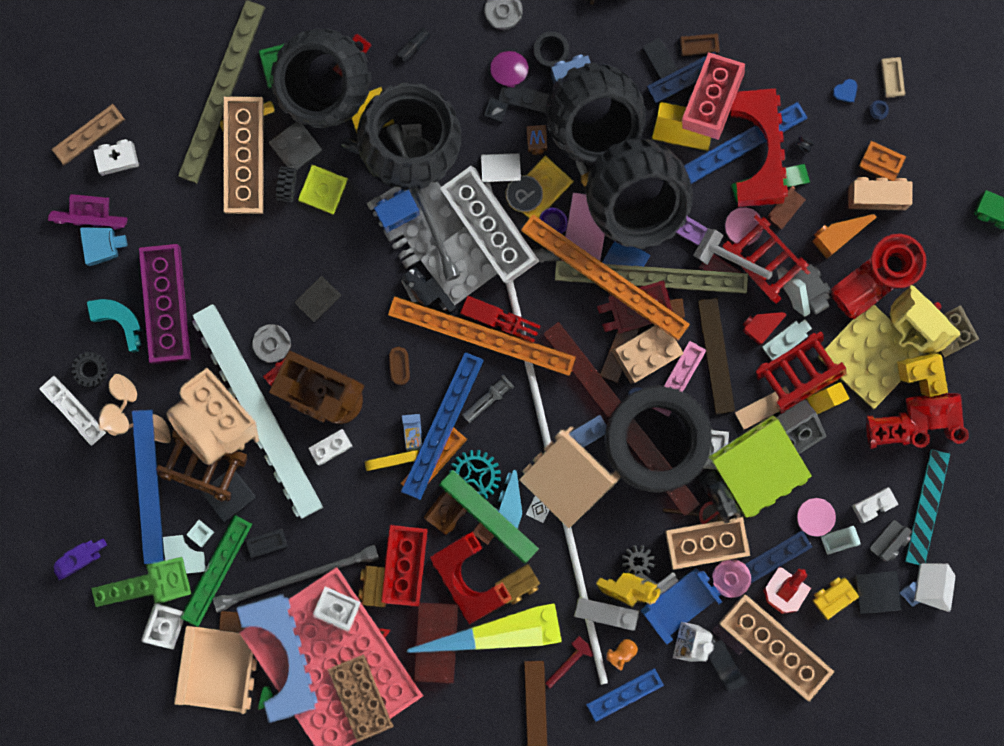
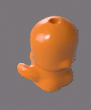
(625, 652)

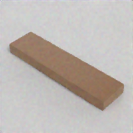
(88, 134)

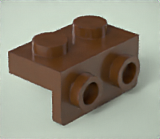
(445, 513)

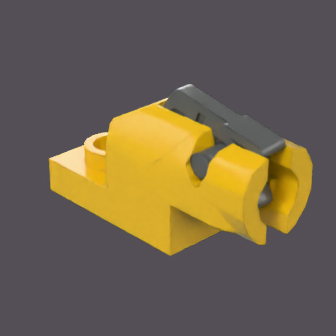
(630, 588)

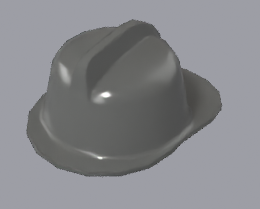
(417, 146)

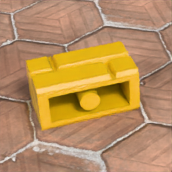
(835, 597)

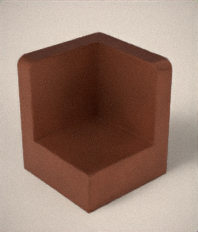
(482, 533)

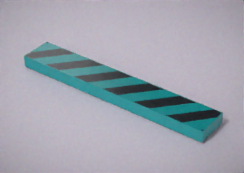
(927, 507)

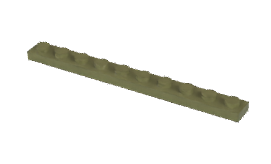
(222, 88)
(673, 278)

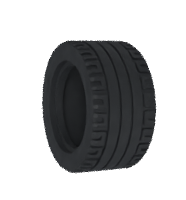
(689, 412)

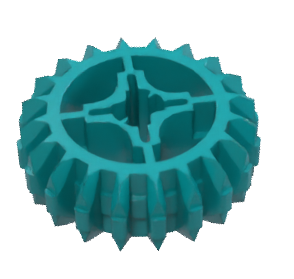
(467, 460)

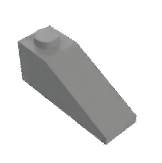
(606, 613)

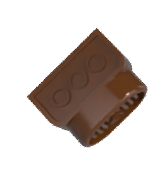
(318, 390)

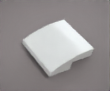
(500, 167)

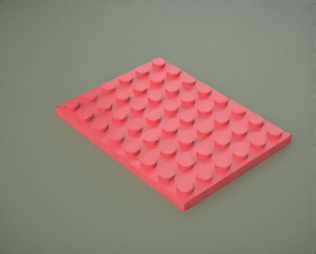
(325, 648)

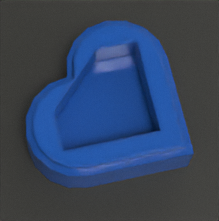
(846, 91)

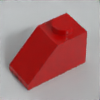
(762, 326)

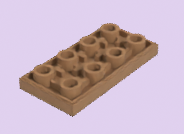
(360, 697)

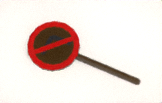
(706, 515)

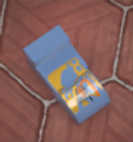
(412, 432)

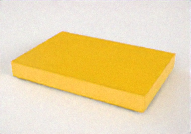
(553, 182)

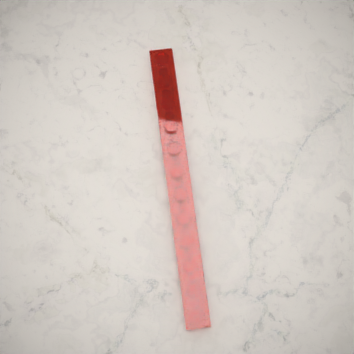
(608, 402)

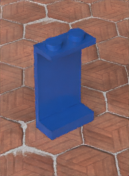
(680, 603)

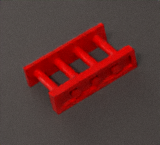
(773, 289)
(802, 390)

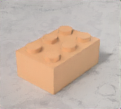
(880, 194)
(646, 353)

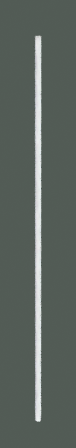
(568, 531)

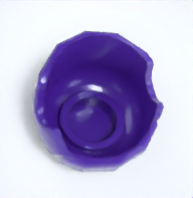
(555, 218)

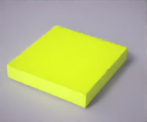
(323, 189)

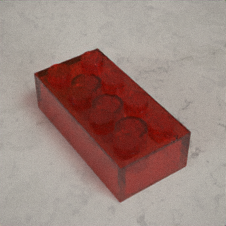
(434, 623)

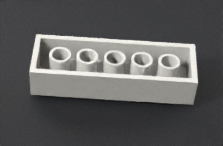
(489, 224)

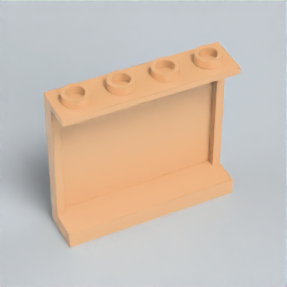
(567, 478)
(215, 670)

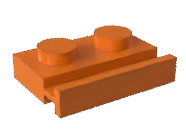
(882, 161)

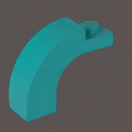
(111, 310)

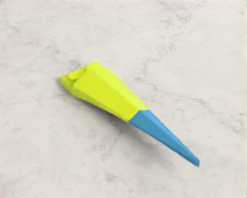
(527, 628)

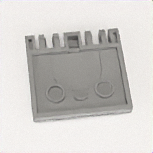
(417, 230)

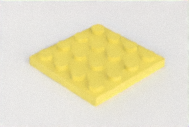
(870, 354)

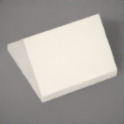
(935, 585)
(336, 609)
(163, 626)

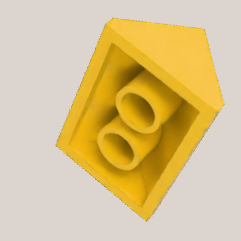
(670, 130)

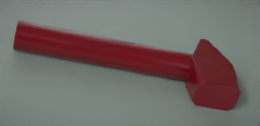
(582, 648)

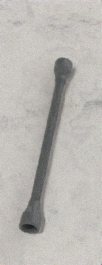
(449, 268)
(223, 602)

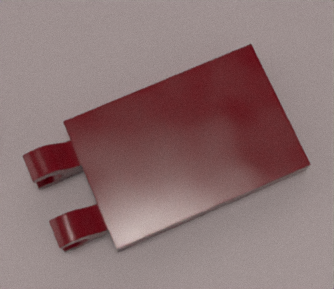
(628, 319)

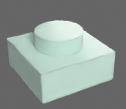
(200, 533)

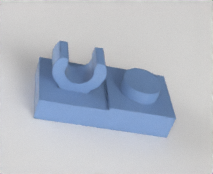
(589, 432)

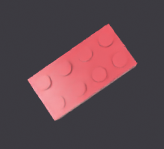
(713, 96)

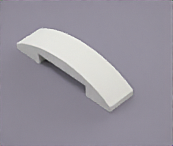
(73, 410)

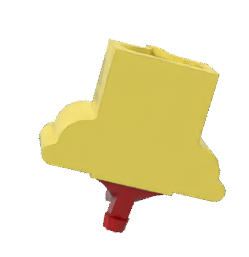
(921, 322)

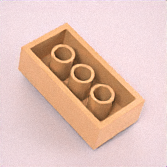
(707, 543)

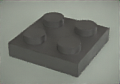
(295, 146)

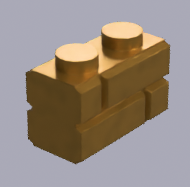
(519, 583)
(373, 585)

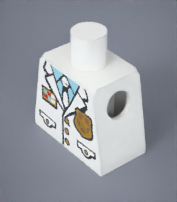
(693, 643)

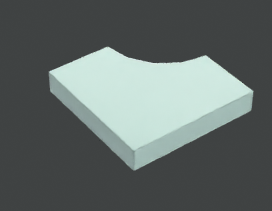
(797, 292)
(176, 547)

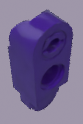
(78, 558)

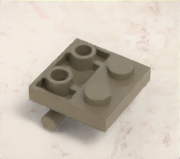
(967, 333)

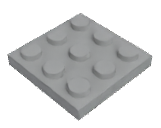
(470, 260)

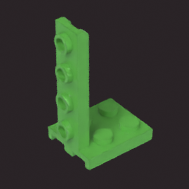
(165, 581)

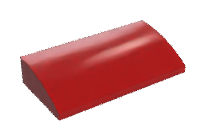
(404, 565)

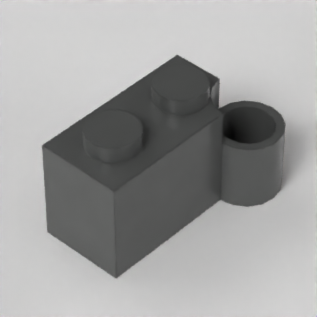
(816, 290)

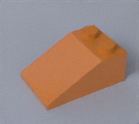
(836, 235)

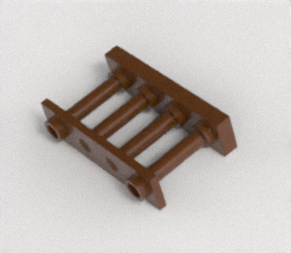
(235, 460)

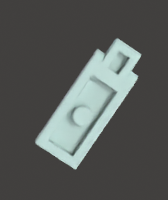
(787, 340)

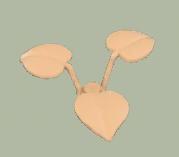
(115, 422)

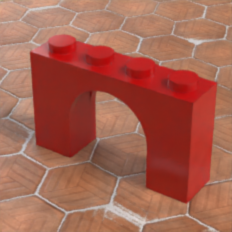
(472, 603)

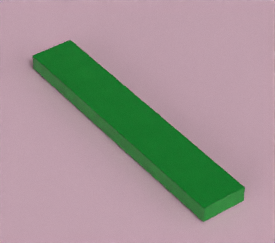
(488, 516)
(216, 570)

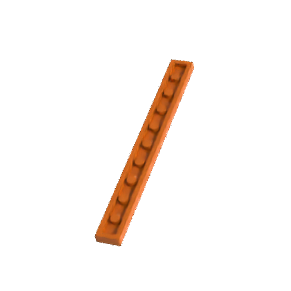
(605, 277)
(482, 336)

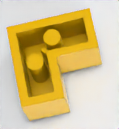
(927, 370)

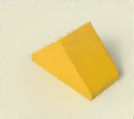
(828, 398)

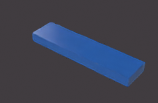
(625, 694)

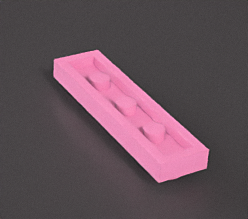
(683, 370)

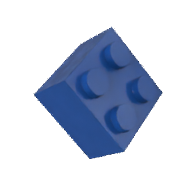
(396, 210)

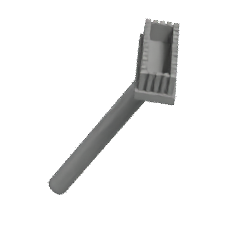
(709, 246)

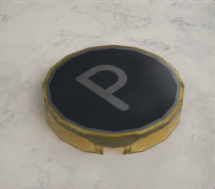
(524, 194)

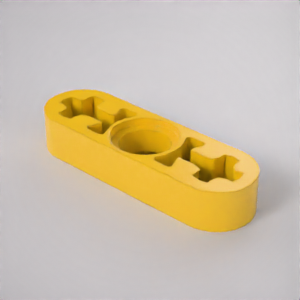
(391, 460)

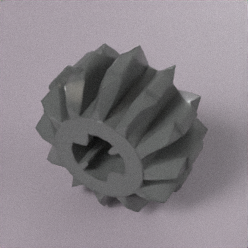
(637, 554)

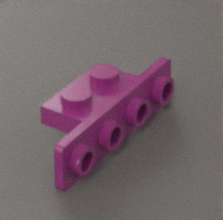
(88, 211)

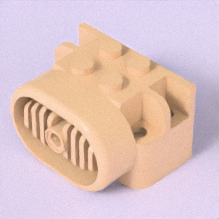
(211, 419)

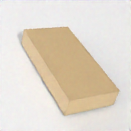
(892, 77)

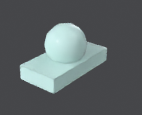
(840, 540)

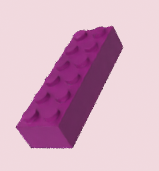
(164, 304)

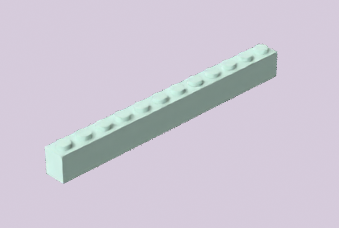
(252, 400)

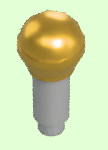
(583, 171)

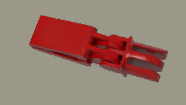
(491, 316)

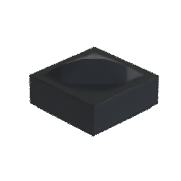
(496, 110)

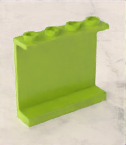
(760, 466)

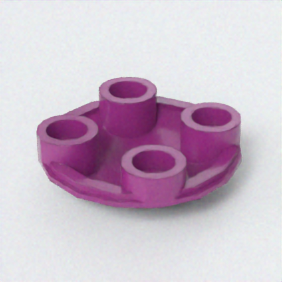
(509, 68)

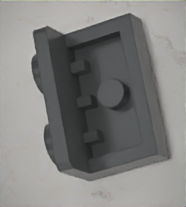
(890, 540)

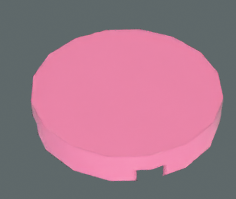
(740, 223)
(816, 517)
(731, 578)

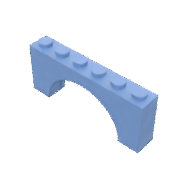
(296, 693)

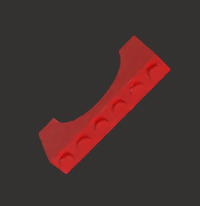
(767, 184)

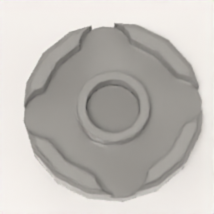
(503, 13)
(271, 343)

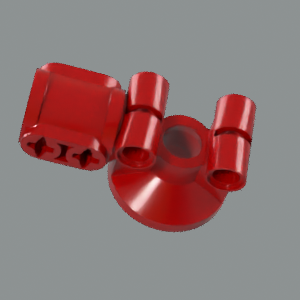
(875, 279)
(922, 414)

